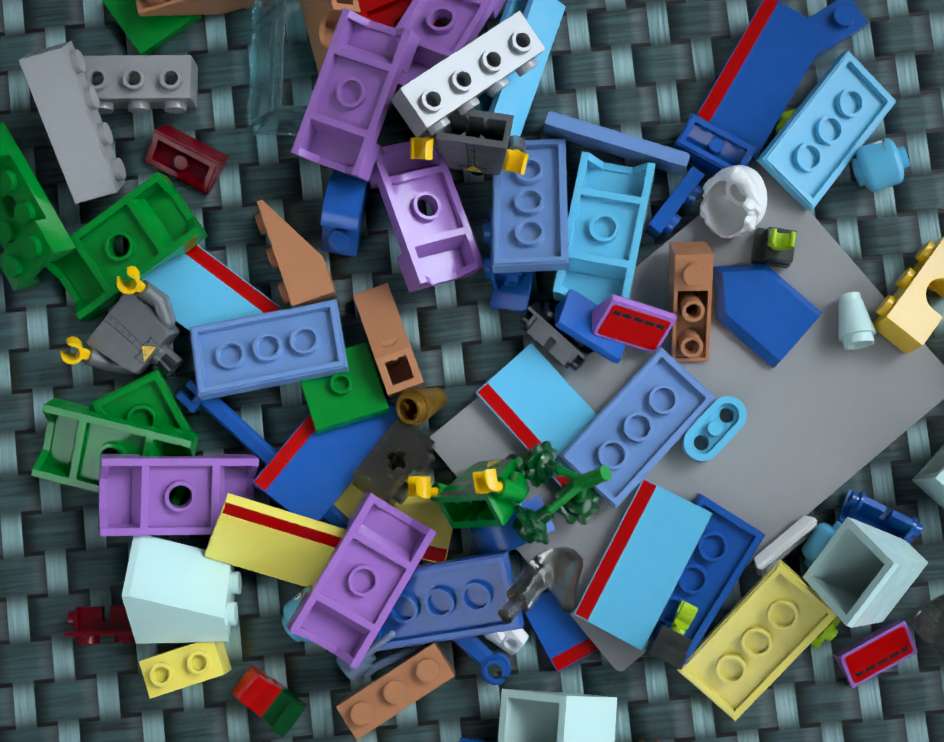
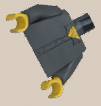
(475, 144)
(133, 332)

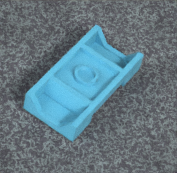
(605, 228)

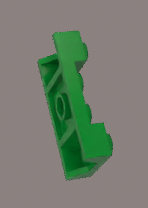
(153, 222)
(31, 229)
(79, 436)

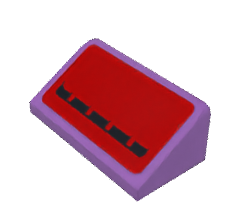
(632, 323)
(876, 652)

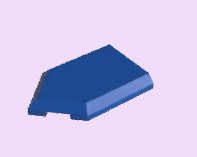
(762, 309)

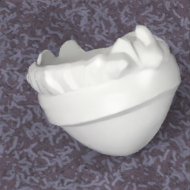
(734, 201)

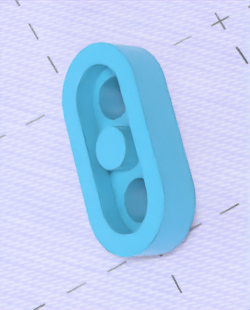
(713, 429)

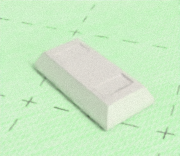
(784, 544)

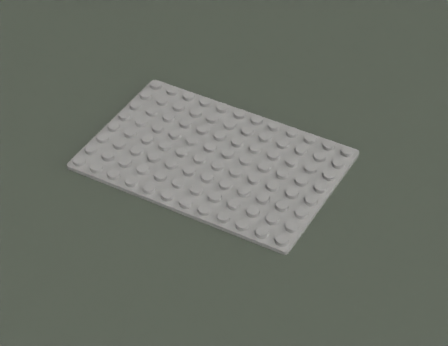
(806, 420)

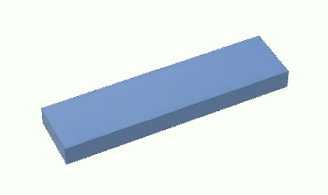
(615, 143)

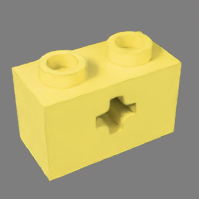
(184, 667)

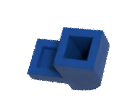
(343, 213)
(504, 537)

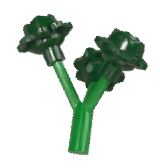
(574, 502)

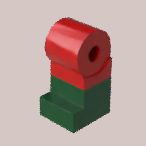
(269, 700)

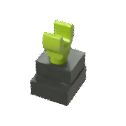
(774, 247)
(670, 643)

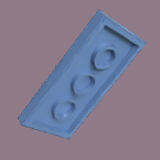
(532, 212)
(268, 350)
(639, 426)

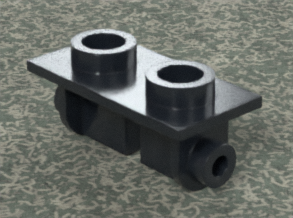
(541, 326)

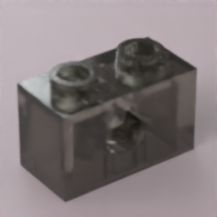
(398, 444)

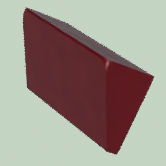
(185, 158)

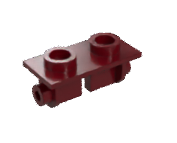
(91, 625)

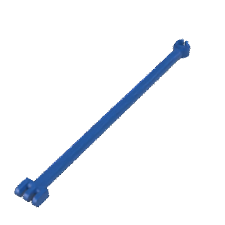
(265, 452)

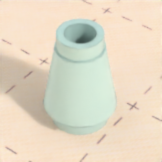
(854, 322)

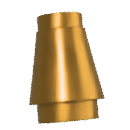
(418, 405)

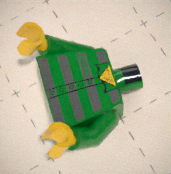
(479, 496)

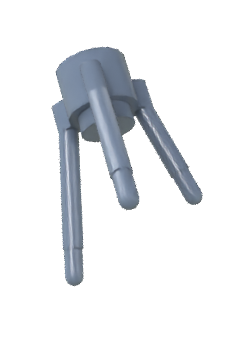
(366, 667)

